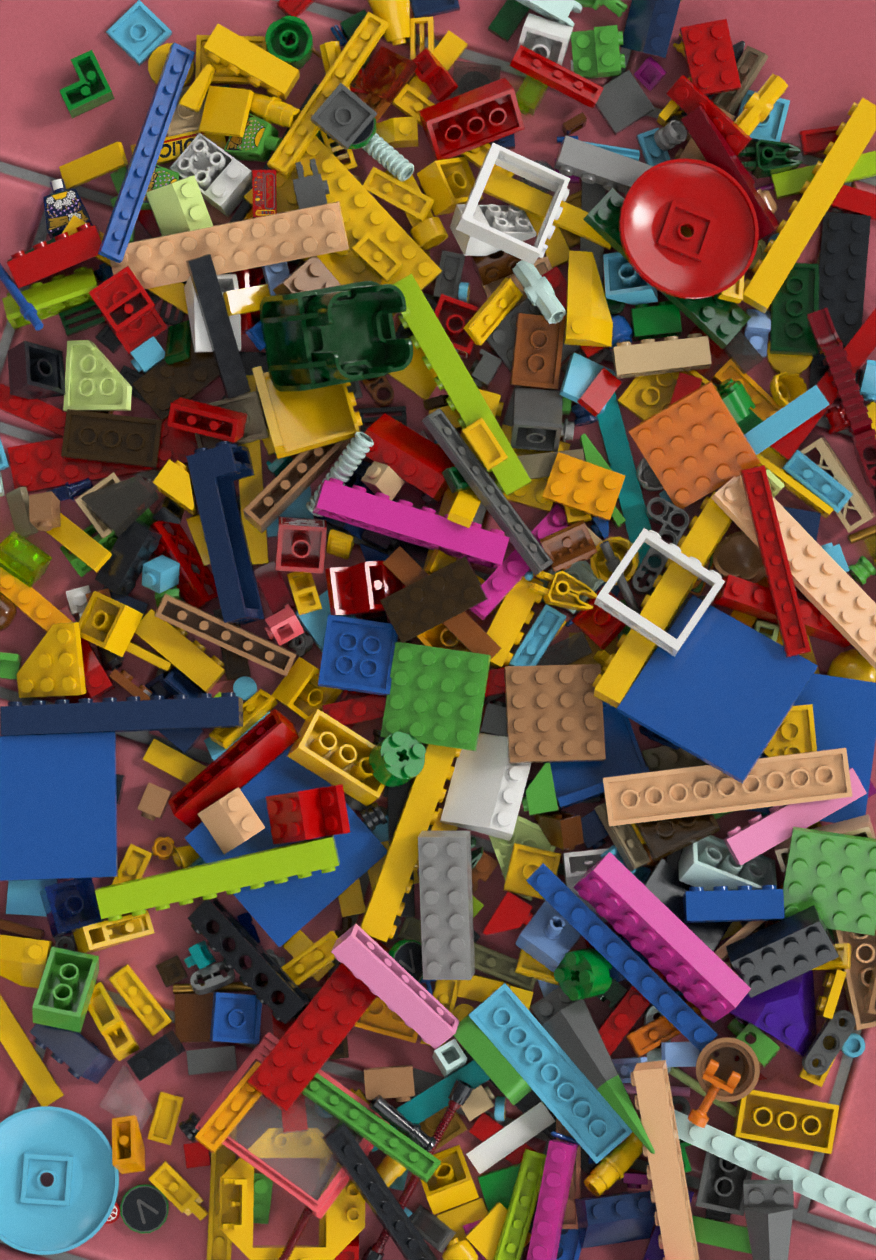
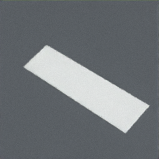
(510, 1137)

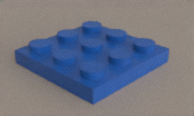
(357, 655)

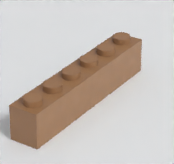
(291, 484)
(225, 634)

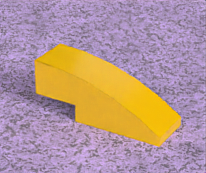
(111, 1023)

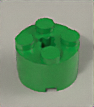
(282, 32)
(736, 398)
(397, 759)
(583, 974)

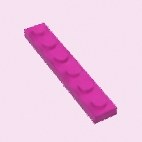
(514, 567)

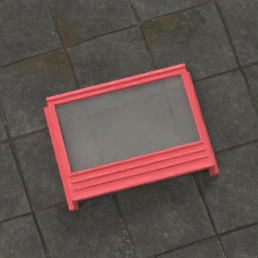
(289, 1144)

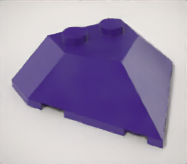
(784, 1012)

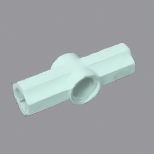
(539, 292)

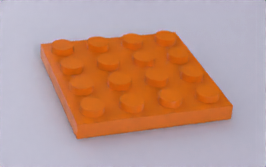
(694, 446)

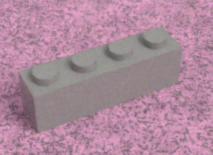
(598, 165)

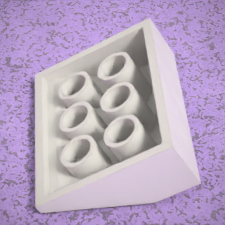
(486, 789)

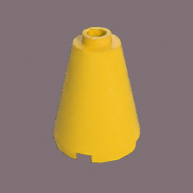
(398, 17)

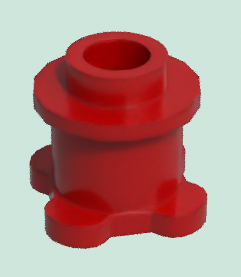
(836, 419)

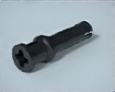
(402, 1124)

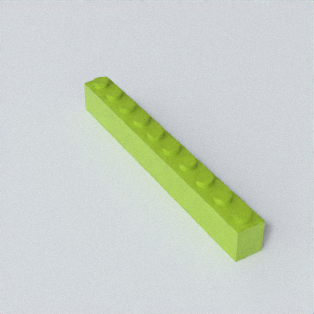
(456, 380)
(217, 877)

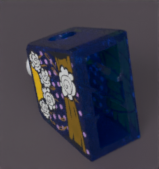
(61, 207)

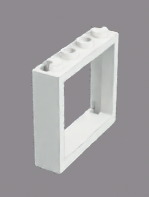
(531, 171)
(638, 622)

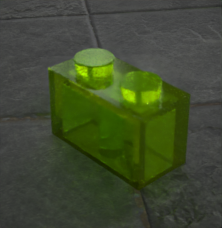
(23, 559)

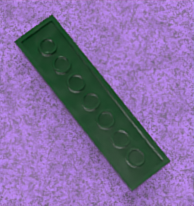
(714, 316)

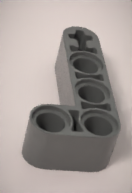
(667, 529)

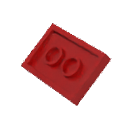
(710, 57)

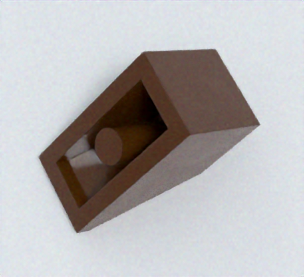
(561, 829)

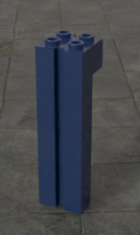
(213, 483)

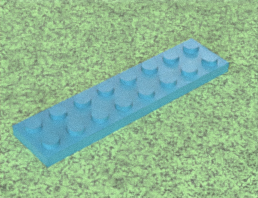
(550, 1073)

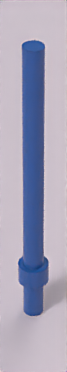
(26, 309)

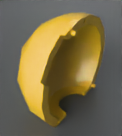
(852, 666)

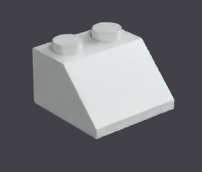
(546, 37)

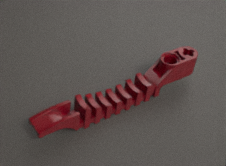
(848, 391)

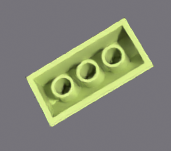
(179, 207)

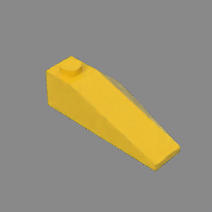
(23, 959)

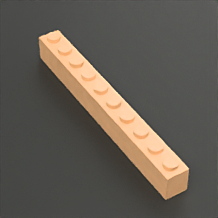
(666, 1165)

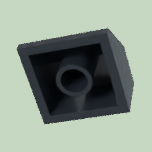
(35, 371)

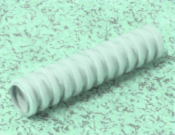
(389, 158)
(346, 464)

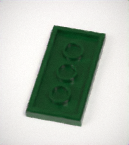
(795, 299)

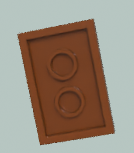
(537, 352)

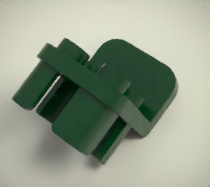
(333, 335)

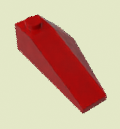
(96, 678)

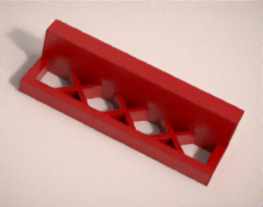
(190, 583)

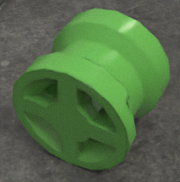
(862, 570)

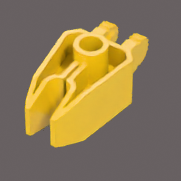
(563, 591)

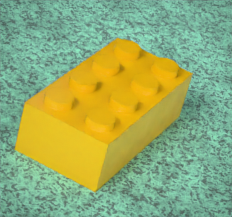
(337, 756)
(786, 1121)

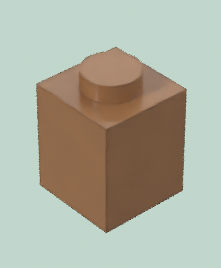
(44, 511)
(154, 802)

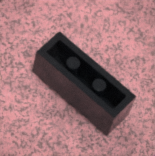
(128, 556)

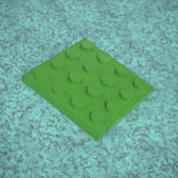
(436, 695)
(834, 876)

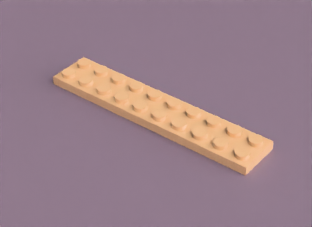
(238, 245)
(812, 571)
(710, 791)

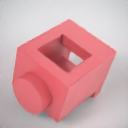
(283, 626)

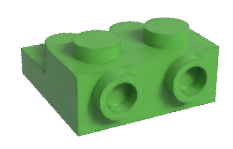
(597, 52)

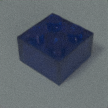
(70, 906)

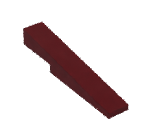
(720, 154)

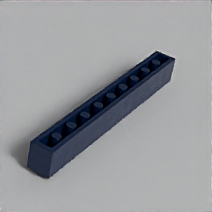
(123, 716)

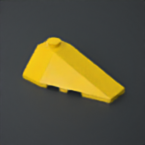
(587, 311)

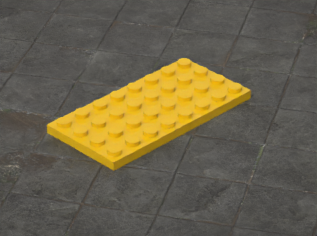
(360, 215)

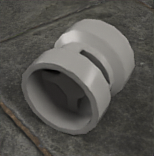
(670, 135)

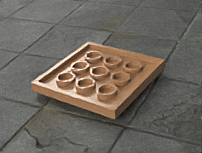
(553, 714)

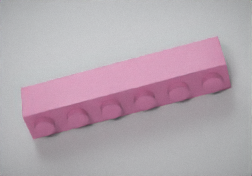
(778, 824)
(395, 986)

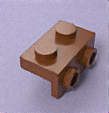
(569, 546)

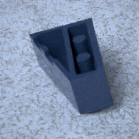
(74, 1050)

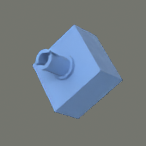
(548, 937)

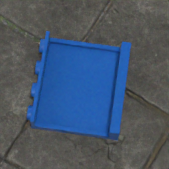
(584, 779)

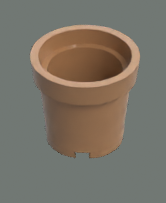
(746, 1066)

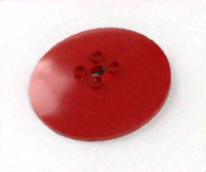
(708, 204)

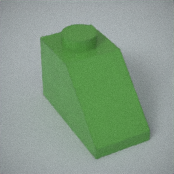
(541, 793)

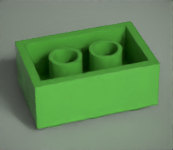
(65, 989)

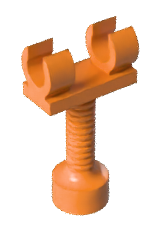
(699, 1116)

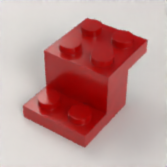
(128, 309)
(360, 588)
(308, 814)

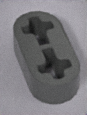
(212, 978)

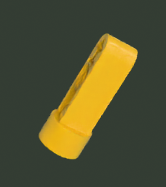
(427, 232)

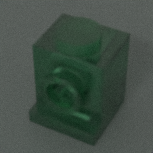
(613, 994)

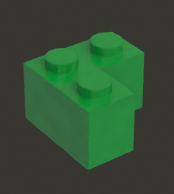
(90, 90)

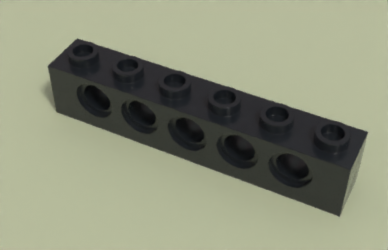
(294, 998)

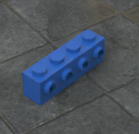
(733, 905)

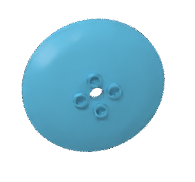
(84, 1185)

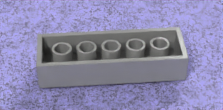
(446, 905)

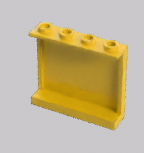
(307, 417)

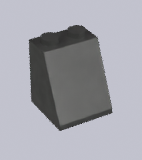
(536, 419)

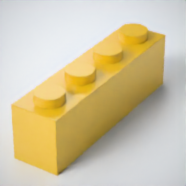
(251, 62)
(510, 619)
(181, 652)

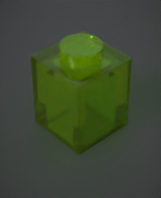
(530, 95)

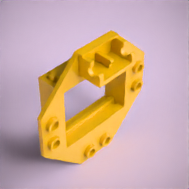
(236, 1204)

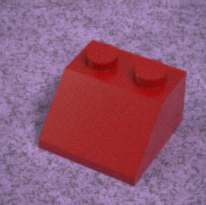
(509, 915)

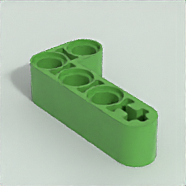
(491, 1060)

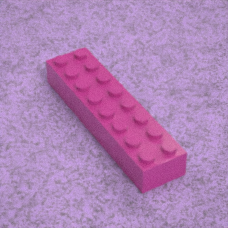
(410, 524)
(662, 938)

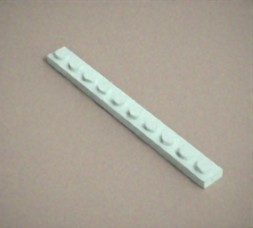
(777, 1168)

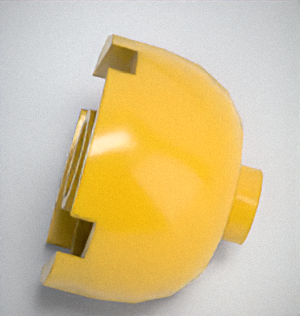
(620, 548)

